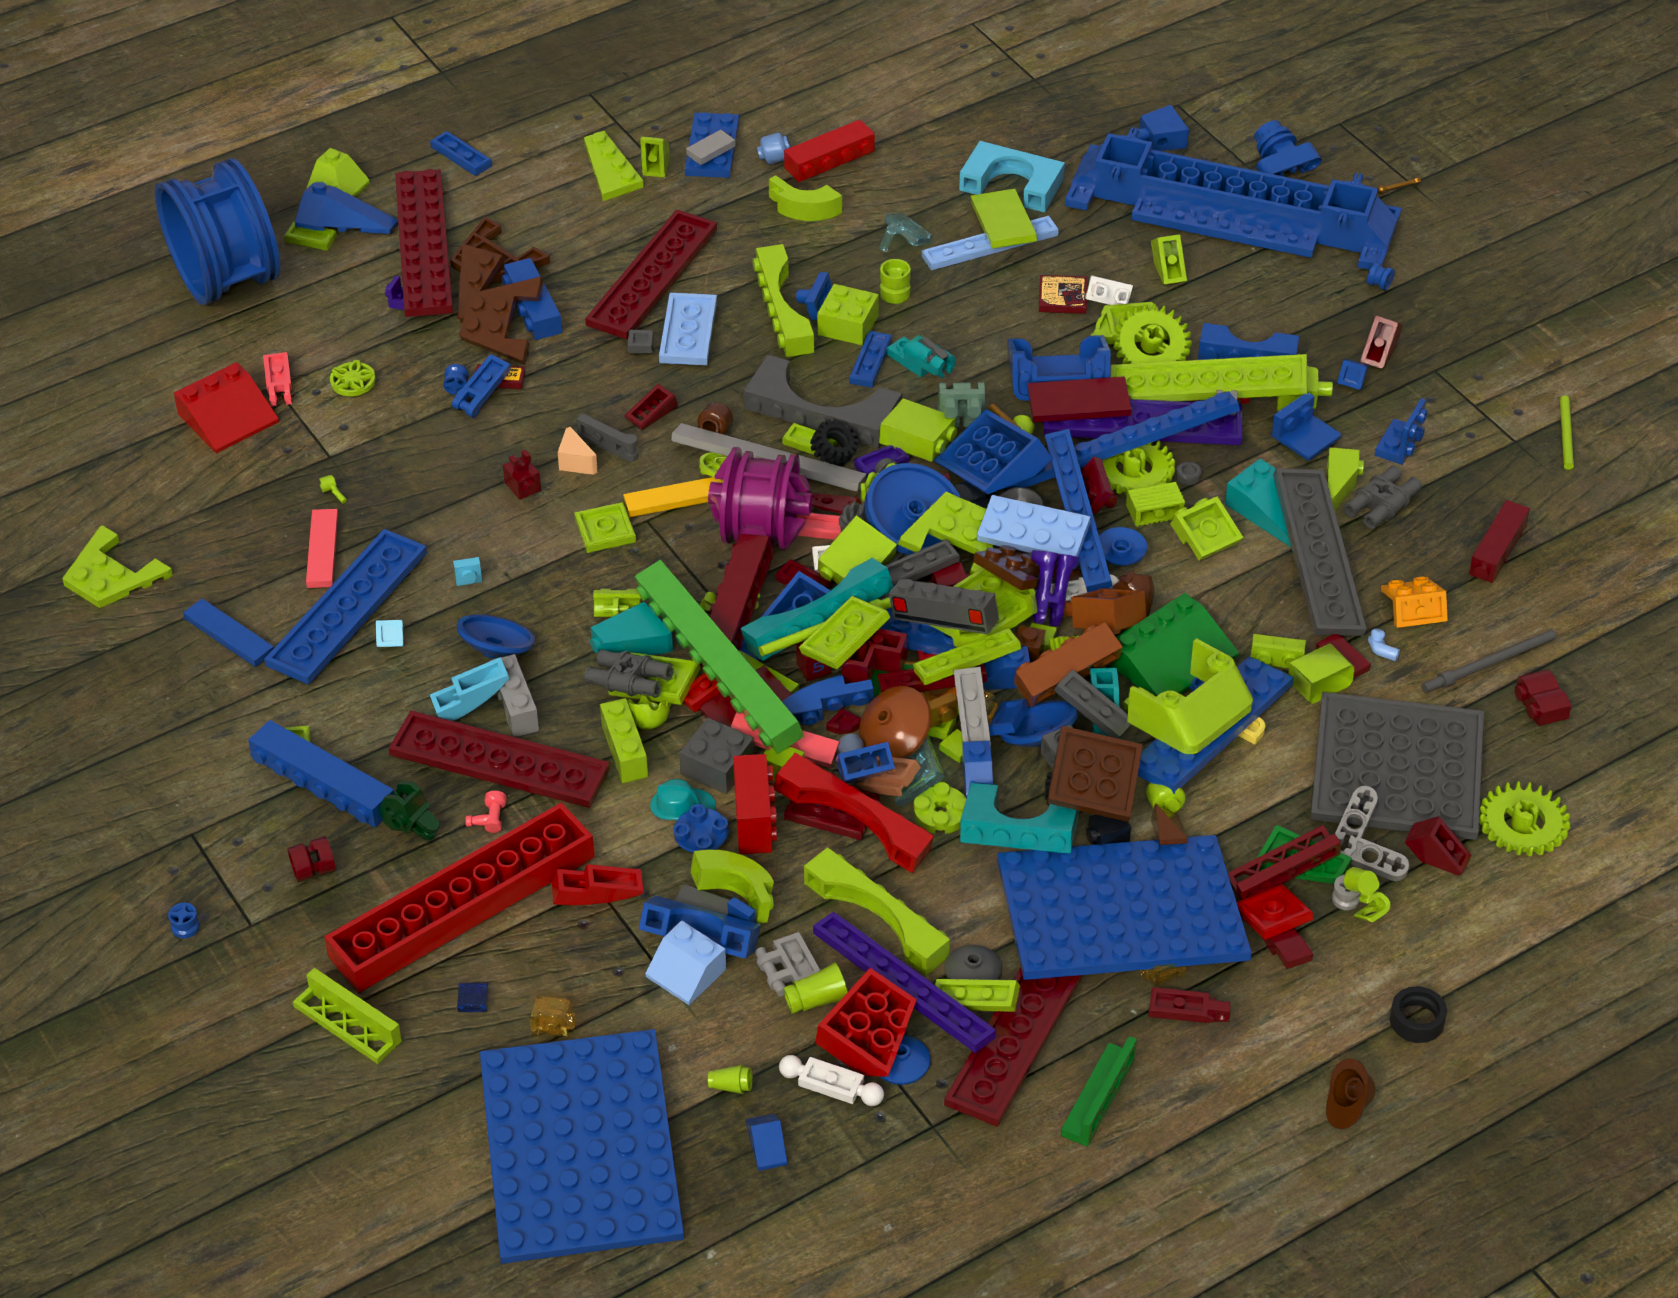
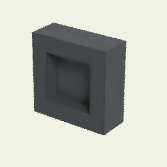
(640, 341)

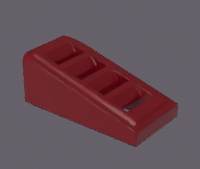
(651, 398)

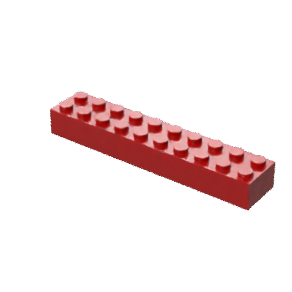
(458, 897)

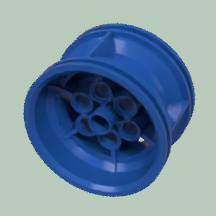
(217, 231)

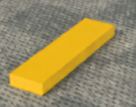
(668, 497)

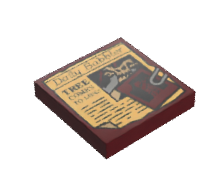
(1063, 294)

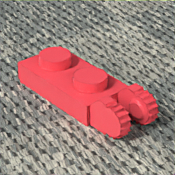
(278, 376)

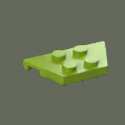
(1110, 317)

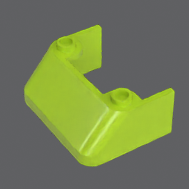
(1204, 714)

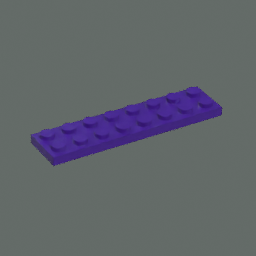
(1218, 431)

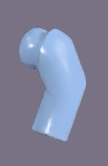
(1379, 646)

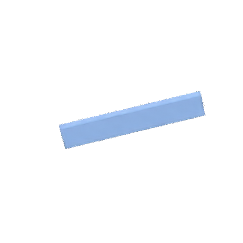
(979, 246)

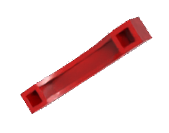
(808, 783)

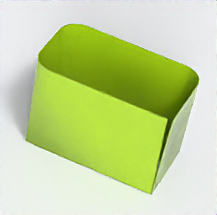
(1321, 672)

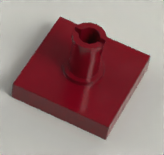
(1098, 485)

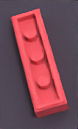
(322, 548)
(816, 747)

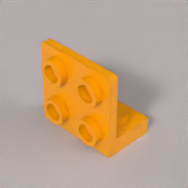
(1416, 601)

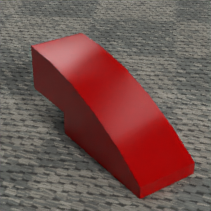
(595, 885)

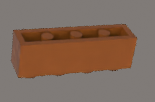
(1090, 650)

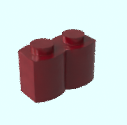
(1543, 697)

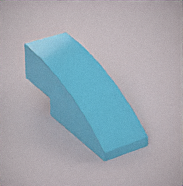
(470, 690)

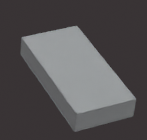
(710, 147)

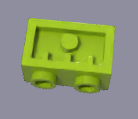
(1277, 650)

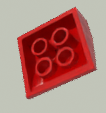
(225, 407)

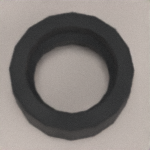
(1413, 1031)

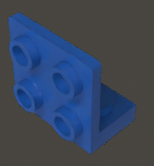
(1301, 430)
(1402, 436)

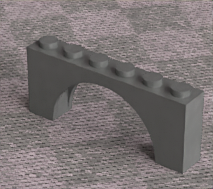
(771, 395)

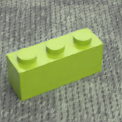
(624, 740)

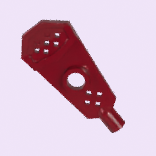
(832, 502)

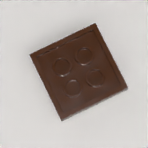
(1095, 773)

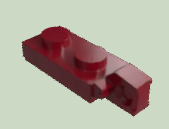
(1187, 1006)

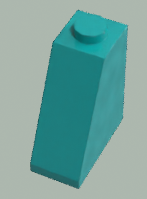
(632, 631)

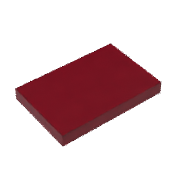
(721, 709)
(828, 818)

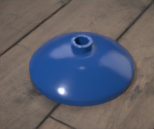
(495, 635)
(1041, 720)

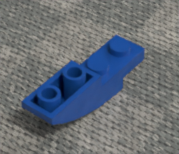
(828, 694)

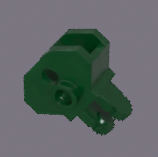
(409, 812)

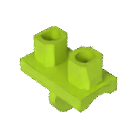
(612, 602)

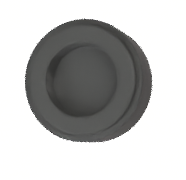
(1188, 473)

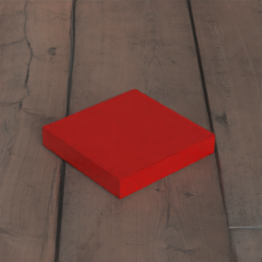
(1274, 911)

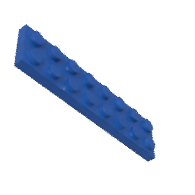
(345, 606)
(1173, 769)

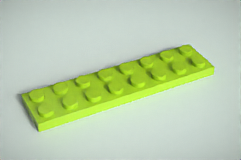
(1201, 378)

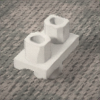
(1108, 291)

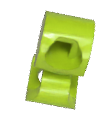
(1366, 884)

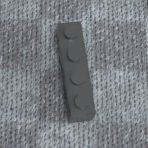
(944, 606)

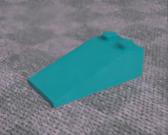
(1257, 499)

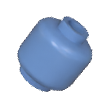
(773, 148)

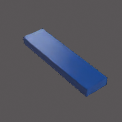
(228, 632)

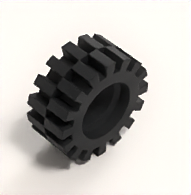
(839, 433)

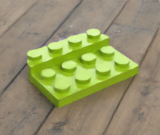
(1011, 602)

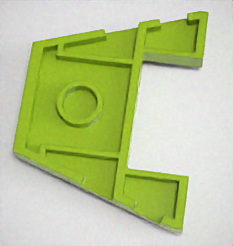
(950, 520)
(104, 579)

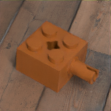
(1114, 606)

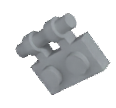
(794, 957)

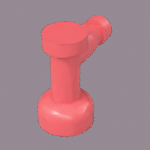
(494, 801)

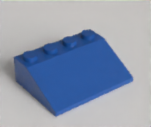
(994, 454)

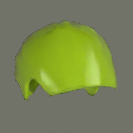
(648, 714)

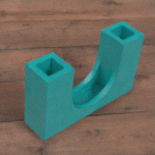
(986, 826)

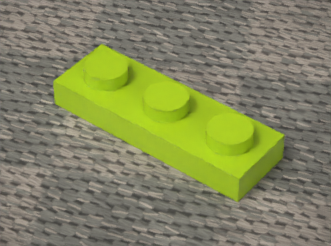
(982, 994)

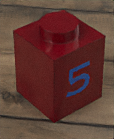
(810, 667)

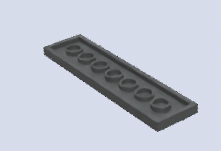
(1319, 552)

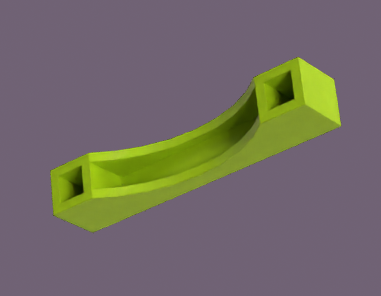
(793, 330)
(838, 880)

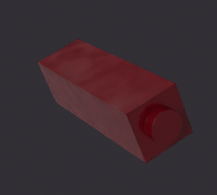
(1499, 541)

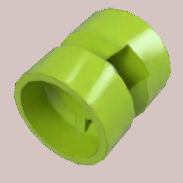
(895, 281)

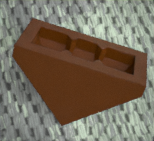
(1167, 826)

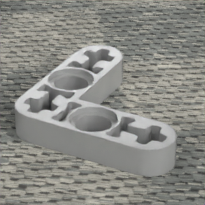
(1358, 846)

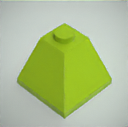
(339, 171)

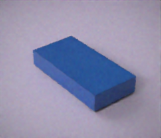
(1008, 717)

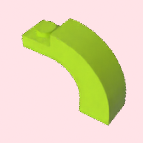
(735, 873)

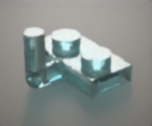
(905, 226)

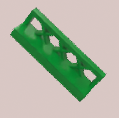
(1099, 1092)

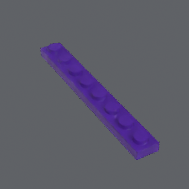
(930, 1001)

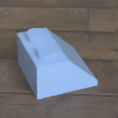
(686, 963)

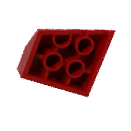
(867, 1025)

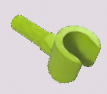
(328, 483)

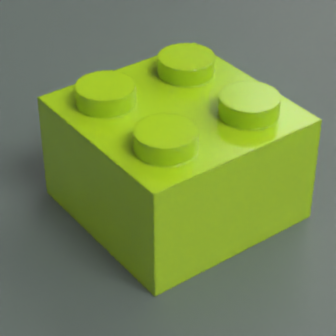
(848, 314)

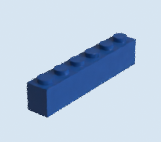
(319, 772)

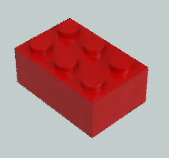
(753, 804)

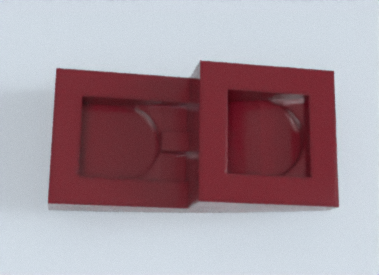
(1290, 948)

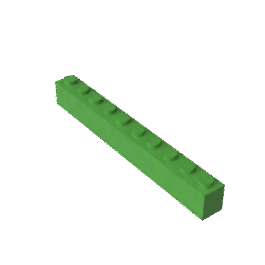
(719, 657)

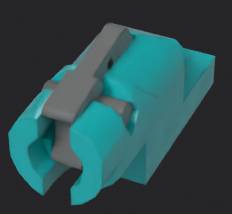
(921, 356)

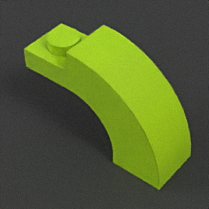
(803, 204)

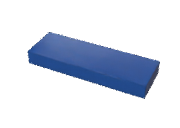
(461, 153)
(870, 359)

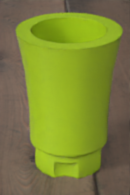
(816, 989)

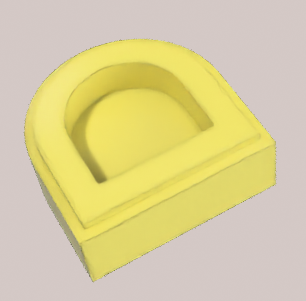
(1254, 731)

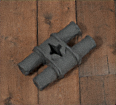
(1382, 497)
(629, 673)

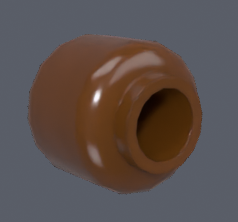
(715, 418)

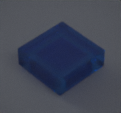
(472, 997)

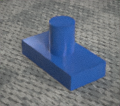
(815, 297)

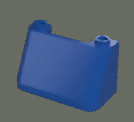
(1025, 368)

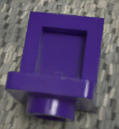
(395, 293)

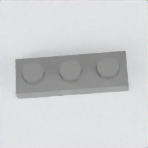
(972, 704)

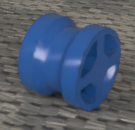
(1380, 276)
(455, 378)
(178, 915)

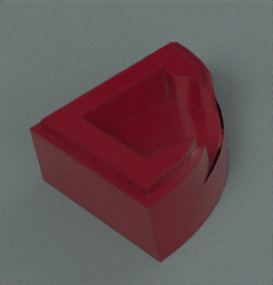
(843, 723)

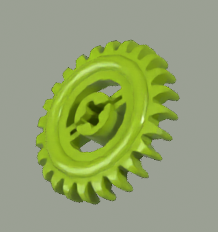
(1155, 326)
(1134, 467)
(1524, 809)

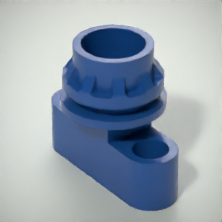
(1279, 151)

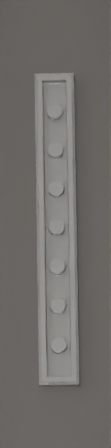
(809, 467)

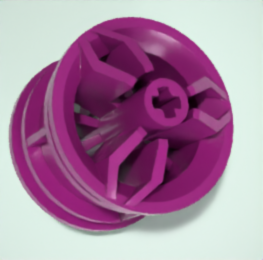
(760, 497)

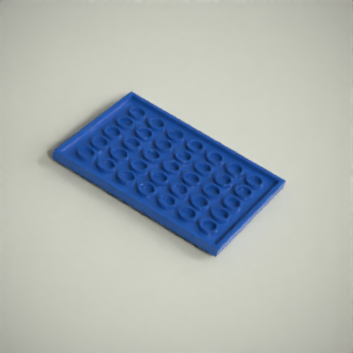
(1121, 907)
(579, 1146)

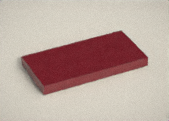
(1079, 399)

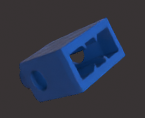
(1163, 129)
(863, 764)

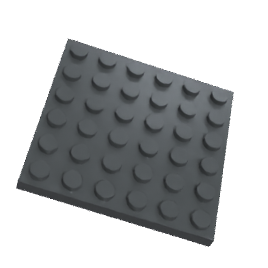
(1412, 754)

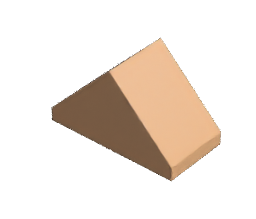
(576, 455)

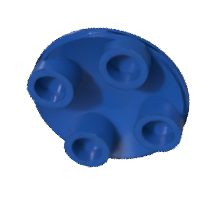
(700, 829)

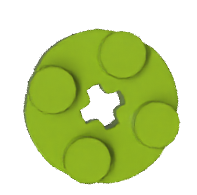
(939, 796)

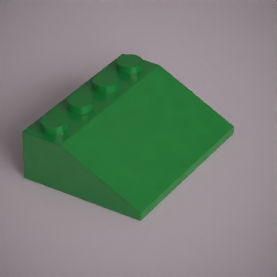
(1160, 646)

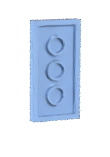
(688, 329)
(1032, 527)

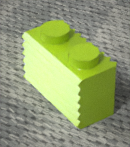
(1154, 503)

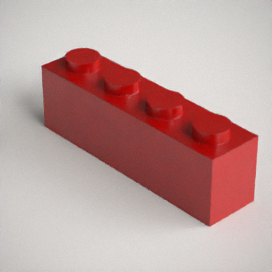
(829, 150)

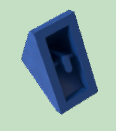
(767, 1141)

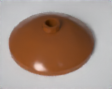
(906, 721)

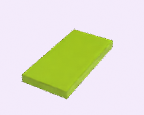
(1003, 218)

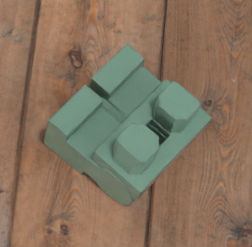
(961, 402)

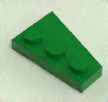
(1325, 873)

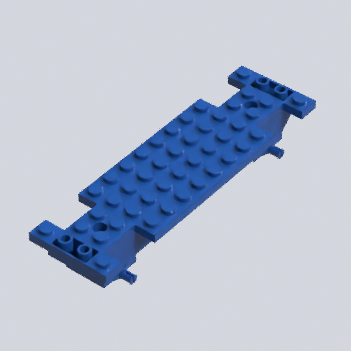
(1235, 201)

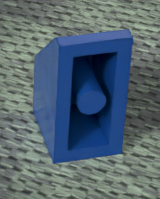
(1003, 669)
(976, 763)

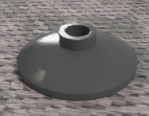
(985, 965)

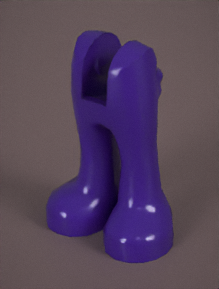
(1044, 598)

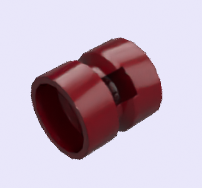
(302, 862)

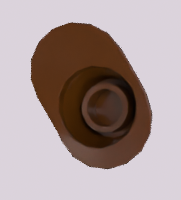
(1348, 1093)

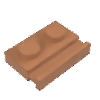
(894, 780)

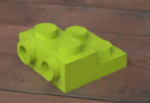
(1206, 528)

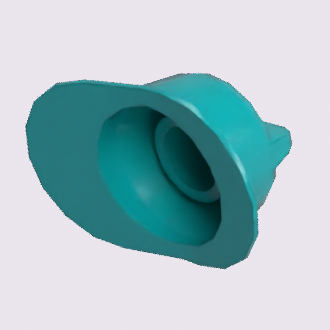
(676, 798)

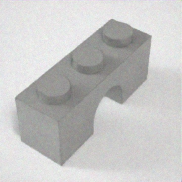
(517, 700)

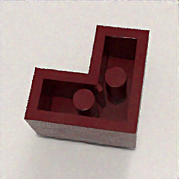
(882, 651)

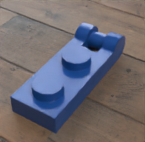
(481, 385)

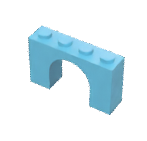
(993, 160)

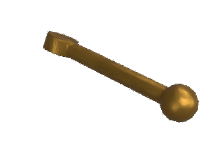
(1381, 189)

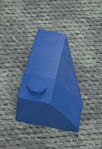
(332, 207)
(796, 594)

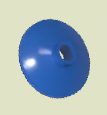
(1123, 545)
(911, 1065)

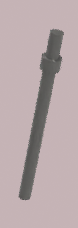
(1449, 677)

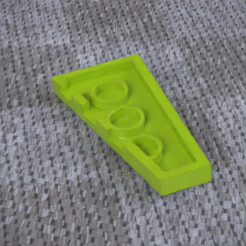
(612, 170)

